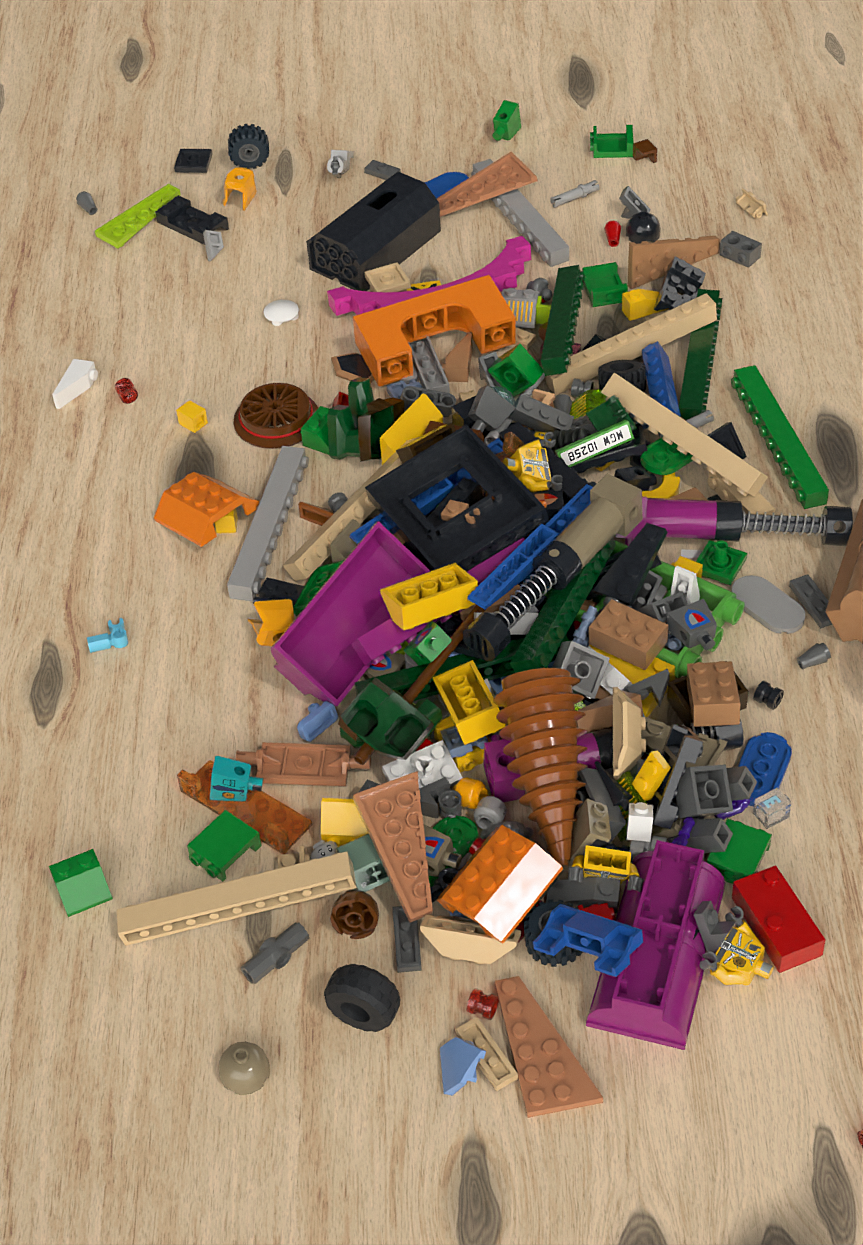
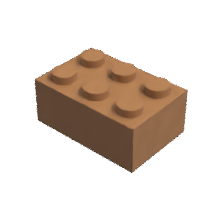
(628, 634)
(713, 694)

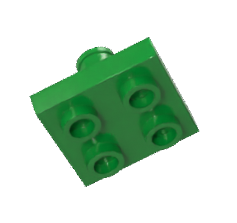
(721, 561)

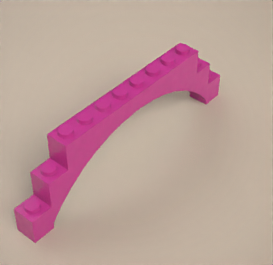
(502, 271)

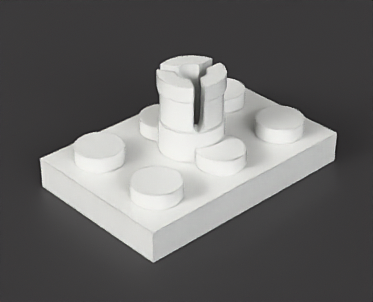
(430, 762)

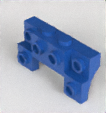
(590, 934)

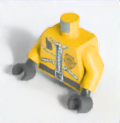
(532, 465)
(606, 864)
(738, 955)

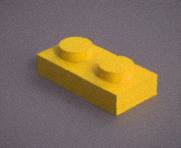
(651, 775)

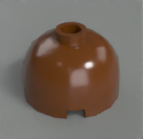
(355, 914)

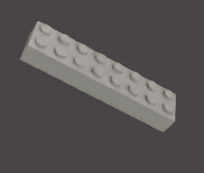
(428, 366)

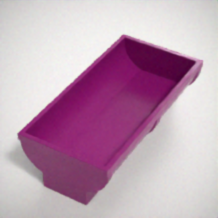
(317, 645)
(662, 984)

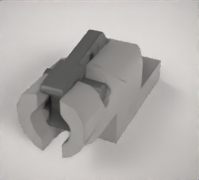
(339, 162)

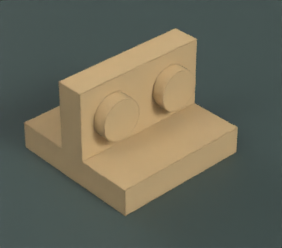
(387, 279)

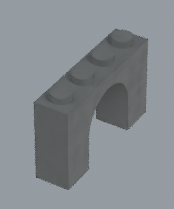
(713, 833)

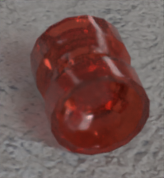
(126, 390)
(482, 1004)

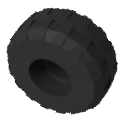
(362, 997)

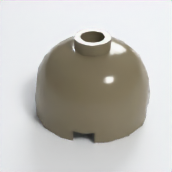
(244, 1068)

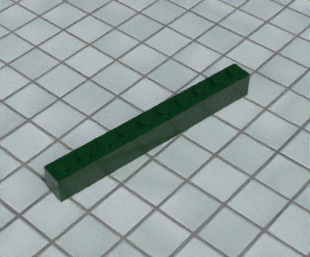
(562, 320)
(698, 363)
(557, 616)
(490, 670)

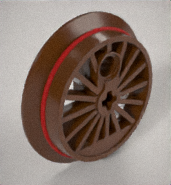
(257, 414)

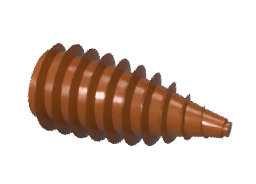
(545, 750)

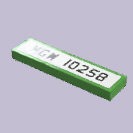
(596, 443)

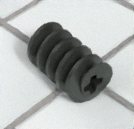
(567, 437)

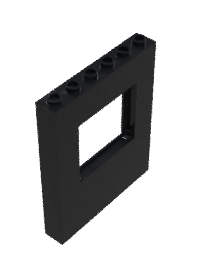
(500, 521)

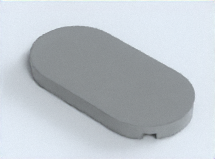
(769, 604)

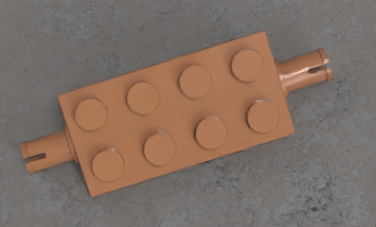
(302, 763)

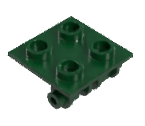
(608, 414)

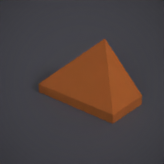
(314, 513)

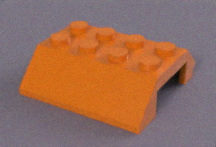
(197, 503)
(501, 882)

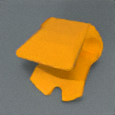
(245, 185)
(275, 617)

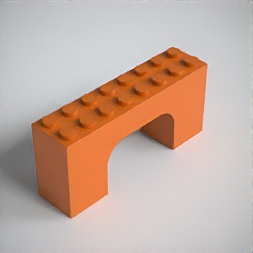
(468, 307)

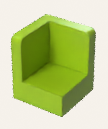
(542, 311)

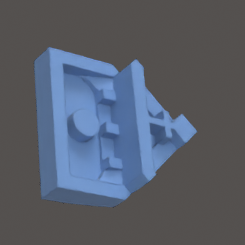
(459, 1064)

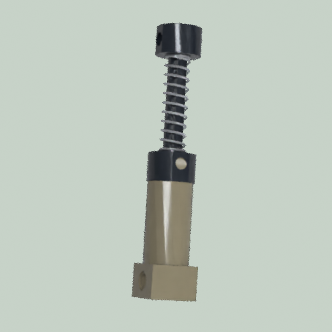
(612, 511)

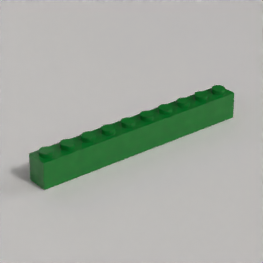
(780, 437)

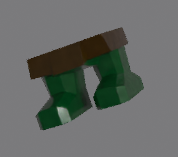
(358, 427)
(388, 721)

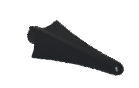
(617, 793)

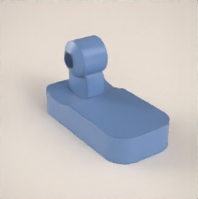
(317, 721)

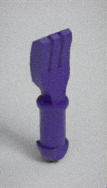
(684, 833)

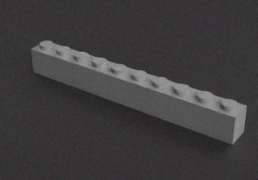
(529, 223)
(267, 524)

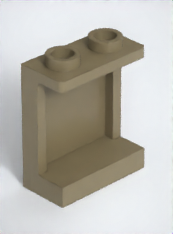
(591, 825)

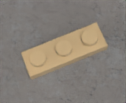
(495, 1064)

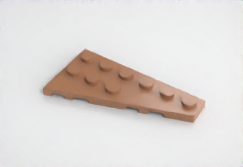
(496, 179)
(397, 831)
(546, 1067)

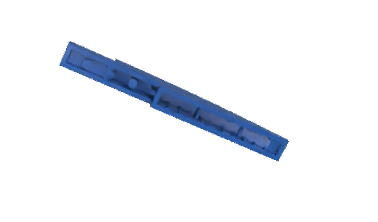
(428, 499)
(519, 562)

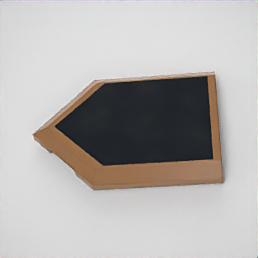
(351, 367)

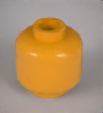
(470, 791)

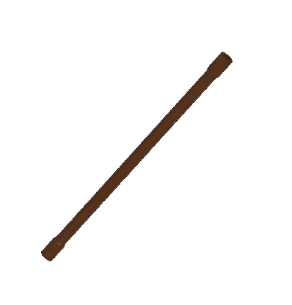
(365, 750)

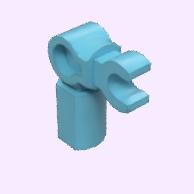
(117, 638)

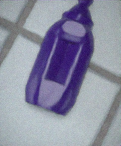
(738, 807)

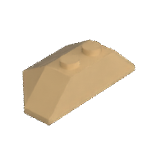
(626, 733)
(465, 939)

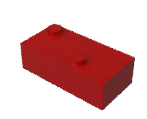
(778, 919)

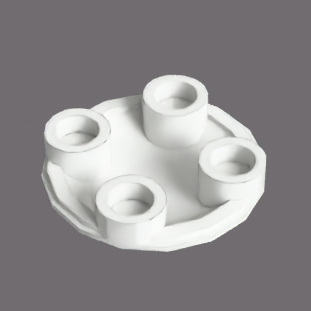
(281, 311)

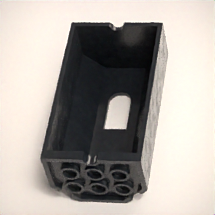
(376, 231)

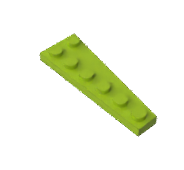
(128, 223)

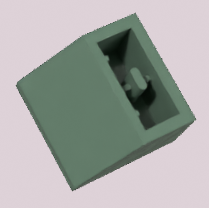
(366, 863)

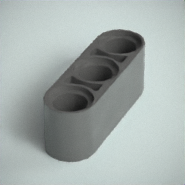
(441, 400)

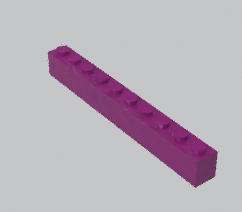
(389, 636)

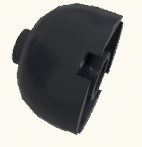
(643, 227)

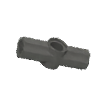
(275, 953)

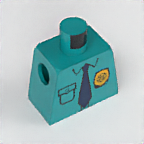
(232, 780)

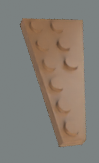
(651, 260)

